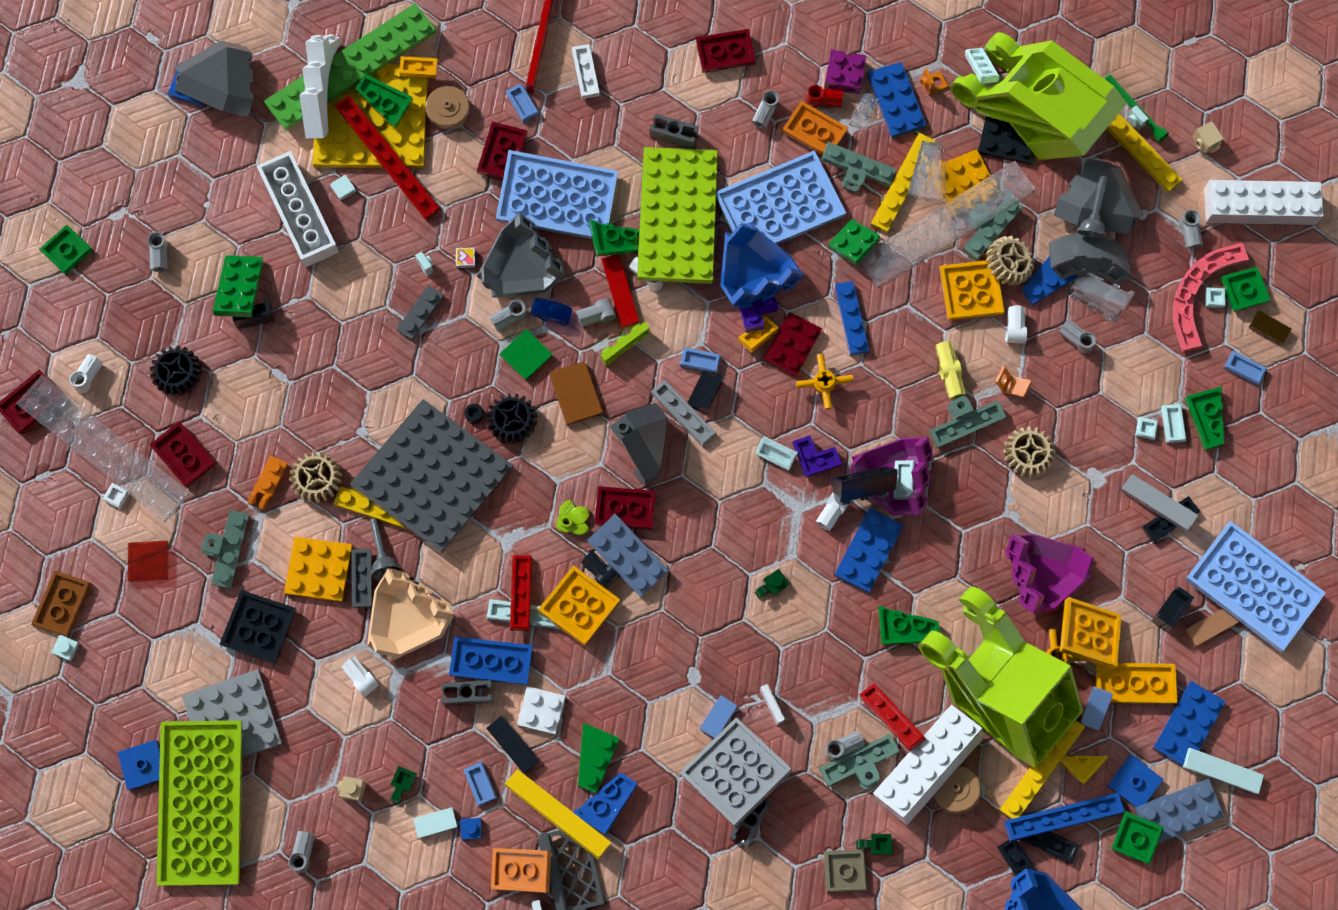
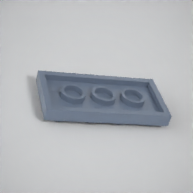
(627, 555)
(1182, 809)

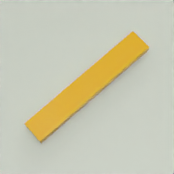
(557, 814)

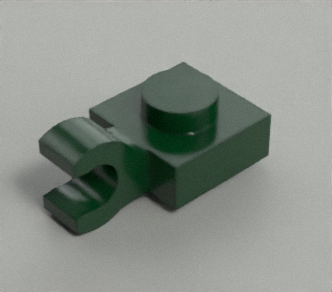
(773, 583)
(402, 781)
(879, 844)

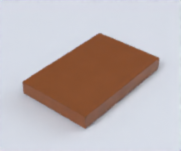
(575, 393)
(61, 604)

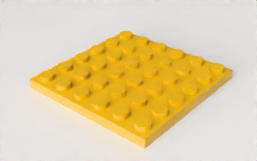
(346, 150)

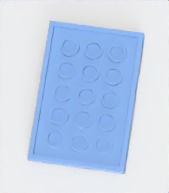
(556, 193)
(783, 200)
(1255, 586)

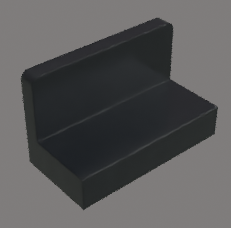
(705, 391)

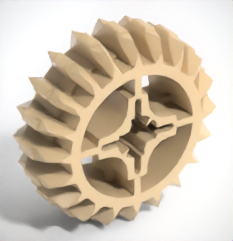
(1006, 265)
(1028, 467)
(309, 491)

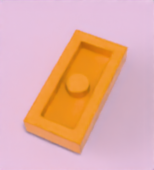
(418, 67)
(755, 339)

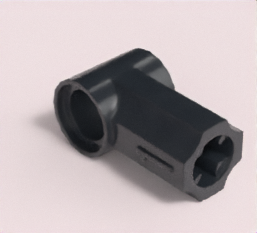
(603, 573)

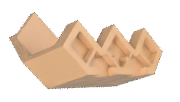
(405, 616)

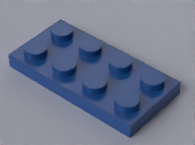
(896, 99)
(868, 550)
(490, 660)
(1188, 723)

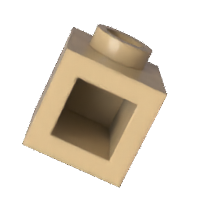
(1208, 138)
(351, 789)

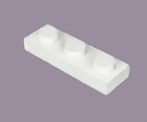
(585, 71)

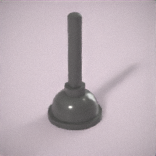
(1093, 226)
(383, 561)

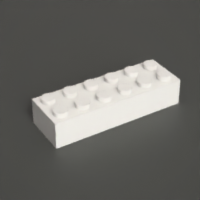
(1263, 202)
(297, 209)
(929, 765)

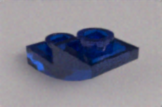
(548, 309)

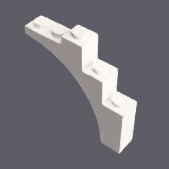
(316, 74)

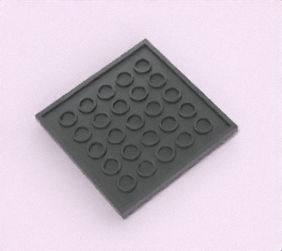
(431, 476)

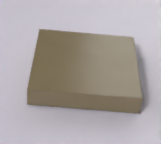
(845, 871)

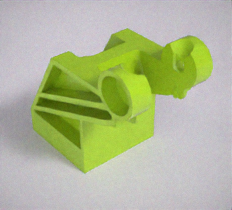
(1045, 97)
(1007, 684)

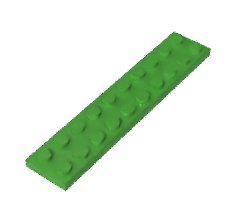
(360, 58)

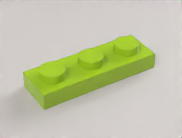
(624, 343)

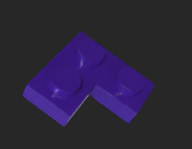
(752, 316)
(813, 461)

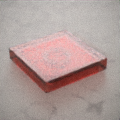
(147, 561)

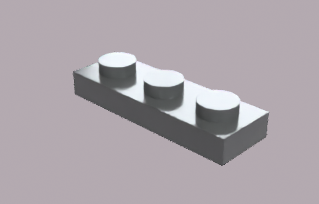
(420, 312)
(361, 578)

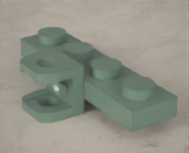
(857, 167)
(989, 231)
(965, 420)
(226, 548)
(860, 763)

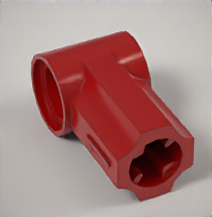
(825, 97)

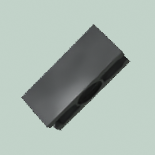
(673, 124)
(460, 687)
(753, 828)

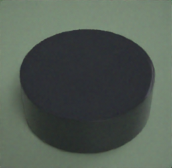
(474, 413)

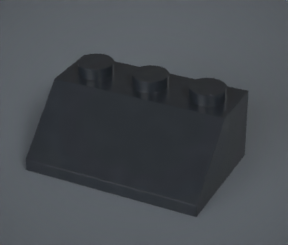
(864, 484)

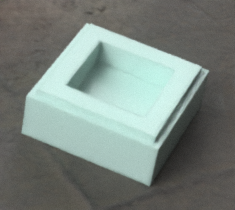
(342, 187)
(1215, 298)
(1146, 428)

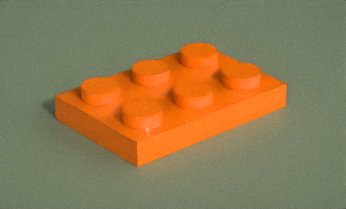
(813, 128)
(520, 870)

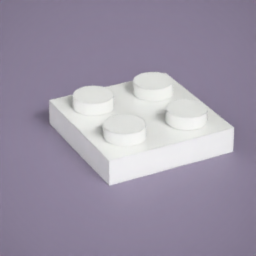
(541, 710)

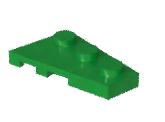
(384, 99)
(613, 240)
(1207, 416)
(903, 628)
(595, 756)

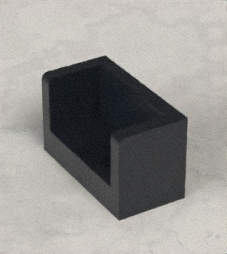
(261, 315)
(1172, 609)

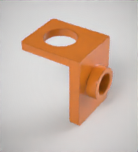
(928, 83)
(1012, 385)

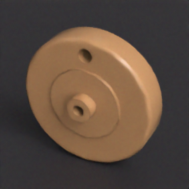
(447, 107)
(959, 792)

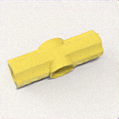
(950, 370)

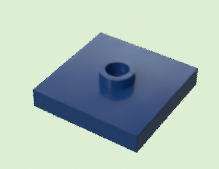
(140, 764)
(1135, 782)

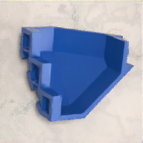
(755, 267)
(1038, 892)

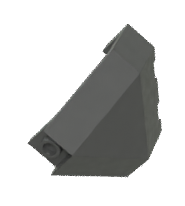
(219, 77)
(1118, 201)
(520, 261)
(643, 437)

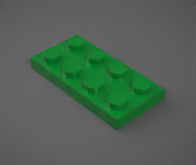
(238, 286)

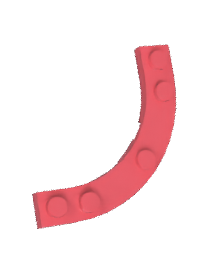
(1189, 285)

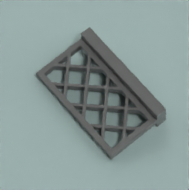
(555, 887)

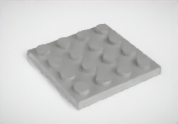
(234, 700)
(736, 772)

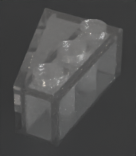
(929, 175)
(1100, 296)

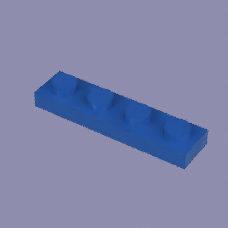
(851, 318)

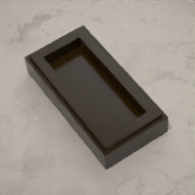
(1270, 328)

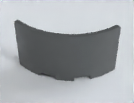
(1080, 253)

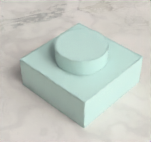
(1137, 118)
(425, 263)
(65, 648)

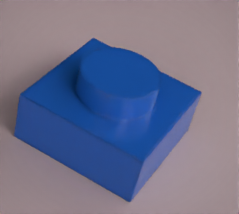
(471, 829)

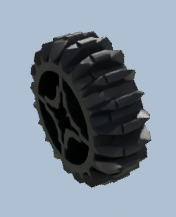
(179, 356)
(505, 414)

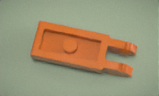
(268, 481)

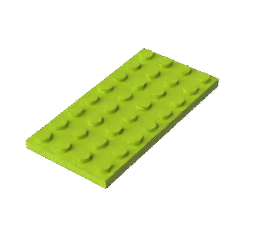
(677, 215)
(199, 803)

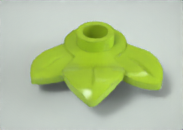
(574, 516)

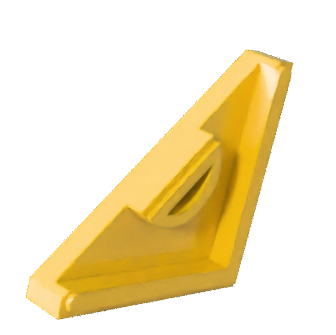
(1082, 766)

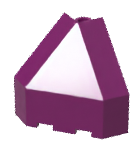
(903, 449)
(1046, 570)

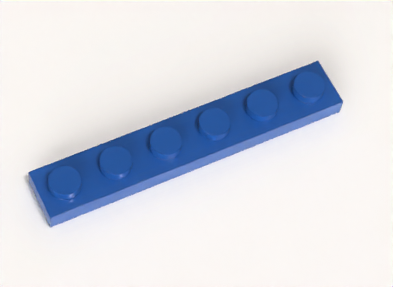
(1063, 817)

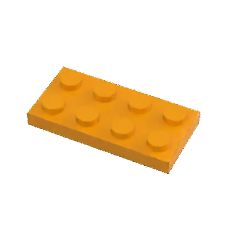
(1139, 682)

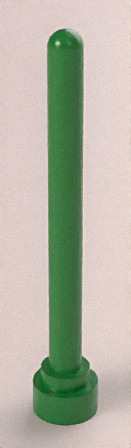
(1158, 132)

